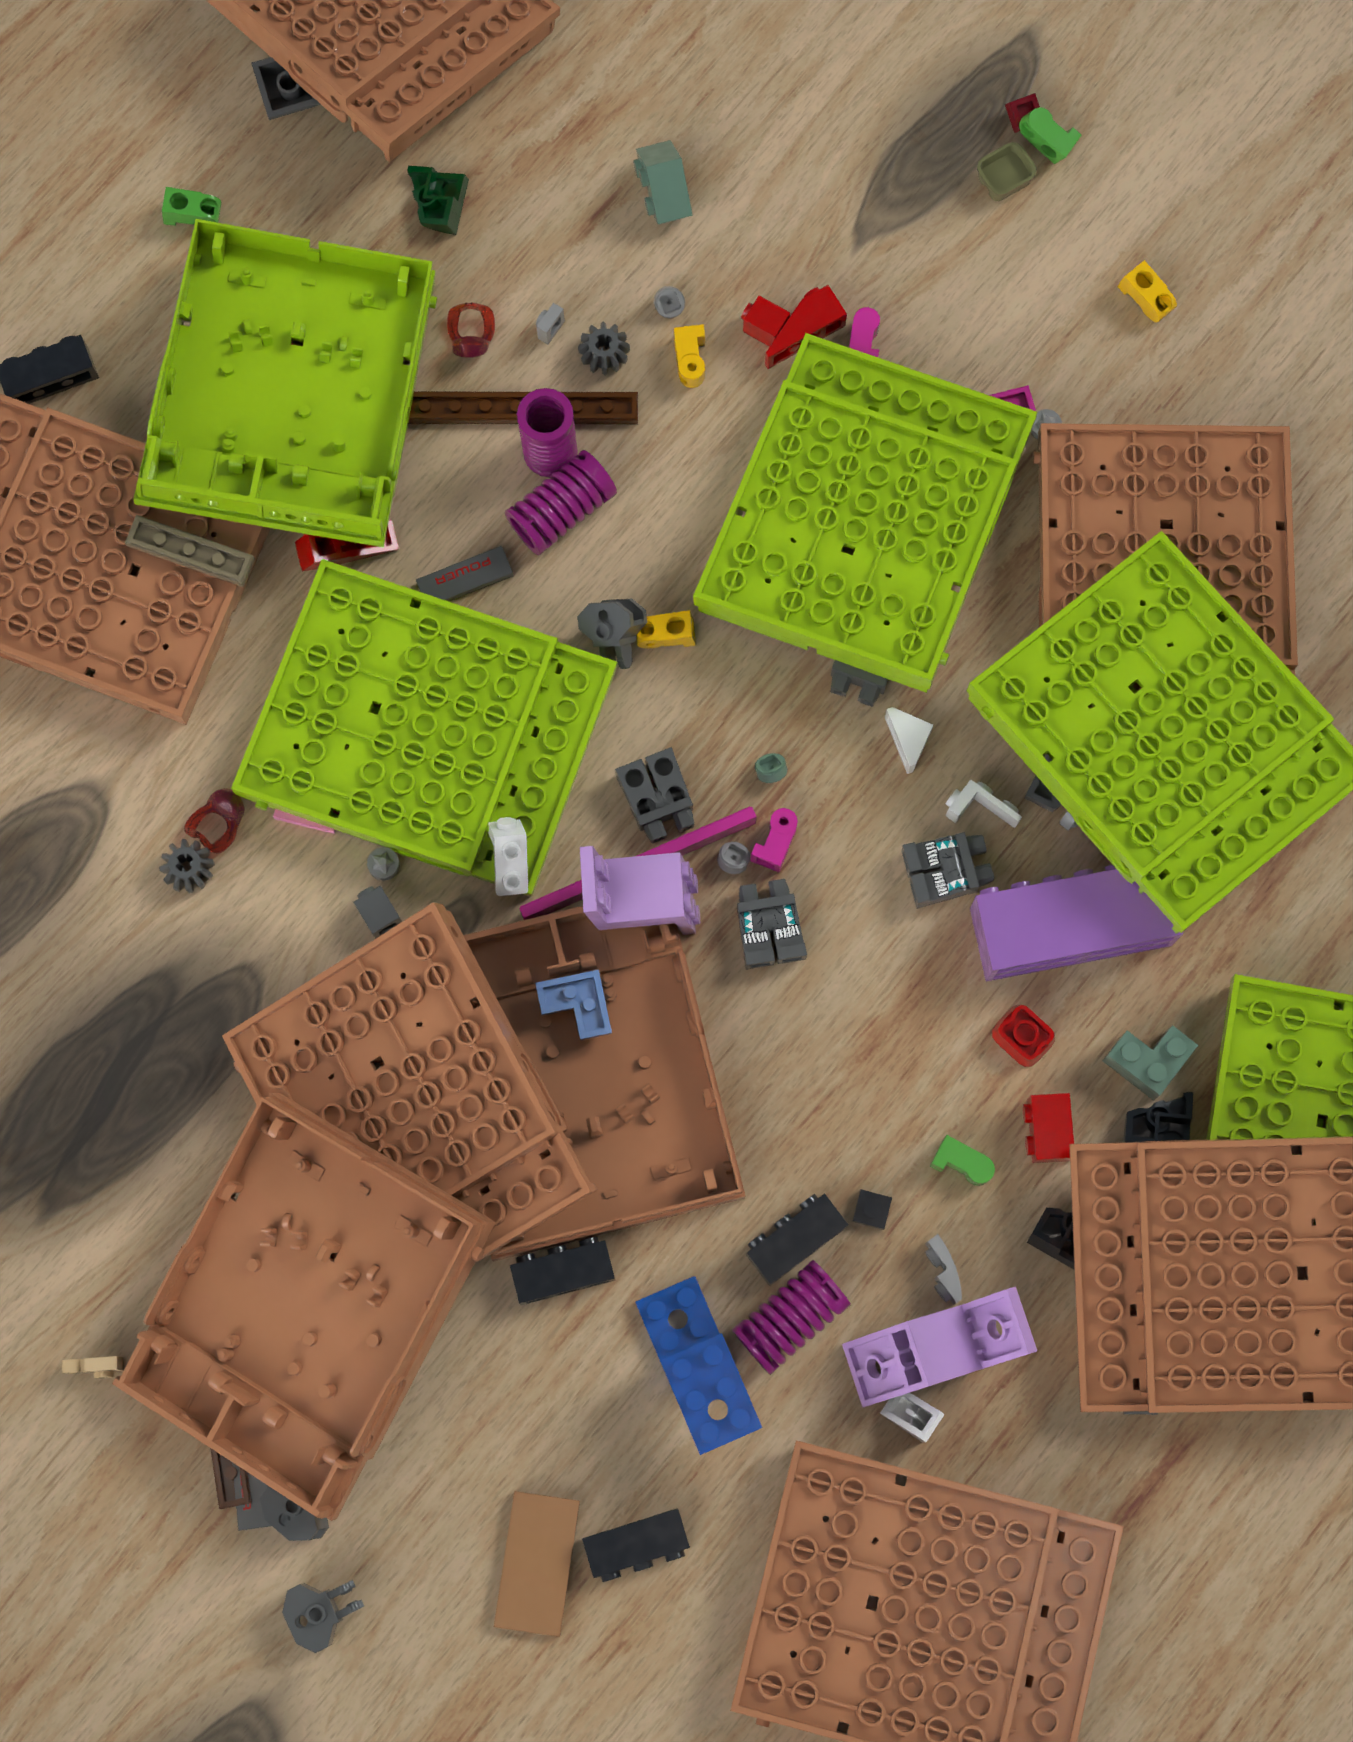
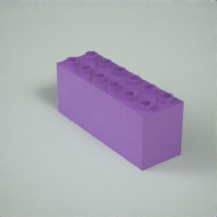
(1065, 923)

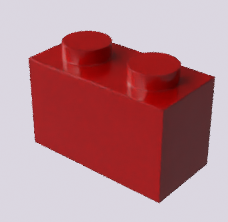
(1049, 1127)

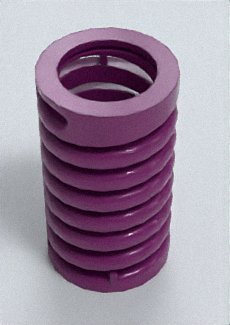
(546, 431)
(566, 507)
(785, 1312)

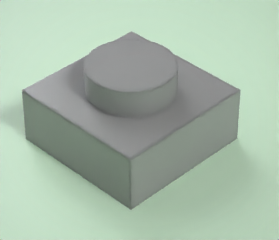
(549, 323)

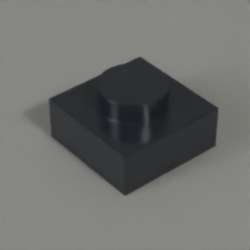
(872, 1209)

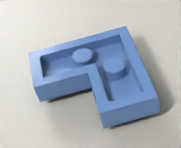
(584, 995)

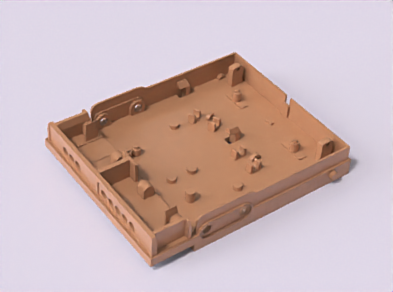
(393, 61)
(1180, 480)
(69, 570)
(639, 1074)
(450, 1092)
(1196, 1269)
(273, 1342)
(976, 1622)

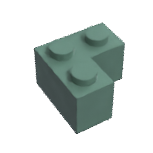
(663, 173)
(1150, 1068)

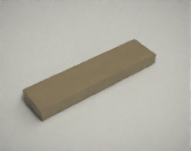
(189, 550)

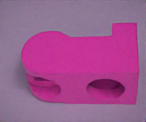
(864, 330)
(782, 831)

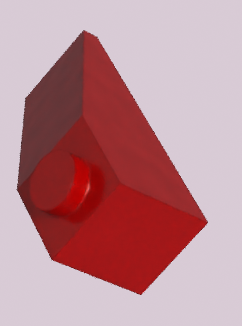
(816, 314)
(313, 549)

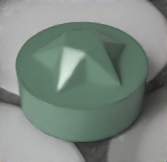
(771, 768)

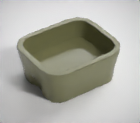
(1006, 171)

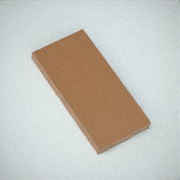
(537, 1564)

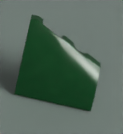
(438, 197)

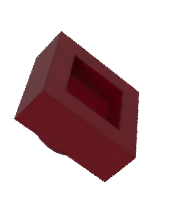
(1019, 108)

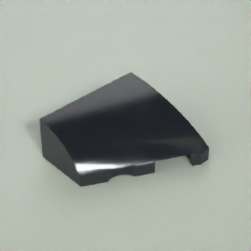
(1161, 1121)
(1055, 1235)

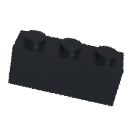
(48, 370)
(795, 1238)
(562, 1271)
(636, 1545)

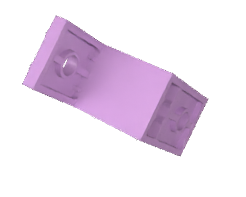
(639, 891)
(939, 1347)

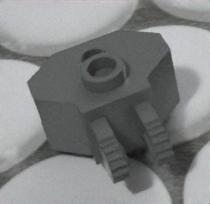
(613, 627)
(291, 1519)
(320, 1613)

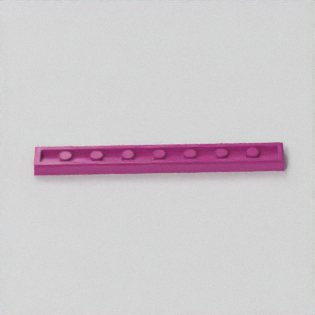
(683, 844)

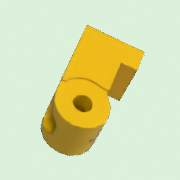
(1148, 292)
(689, 363)
(668, 630)

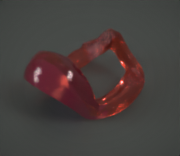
(470, 345)
(228, 806)

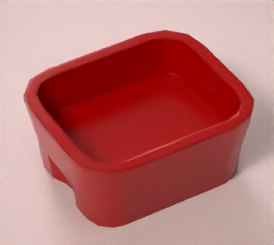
(1023, 1035)

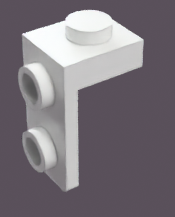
(981, 793)
(509, 856)

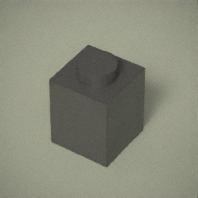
(377, 910)

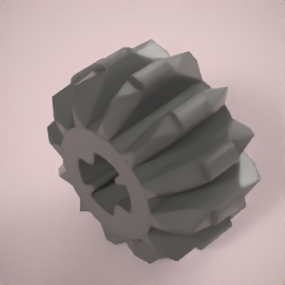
(607, 338)
(198, 861)

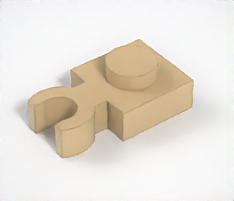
(101, 1366)

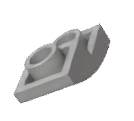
(948, 1281)

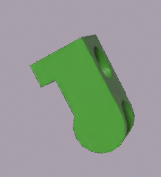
(1047, 135)
(189, 205)
(962, 1158)

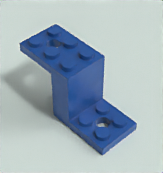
(698, 1365)

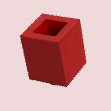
(764, 320)

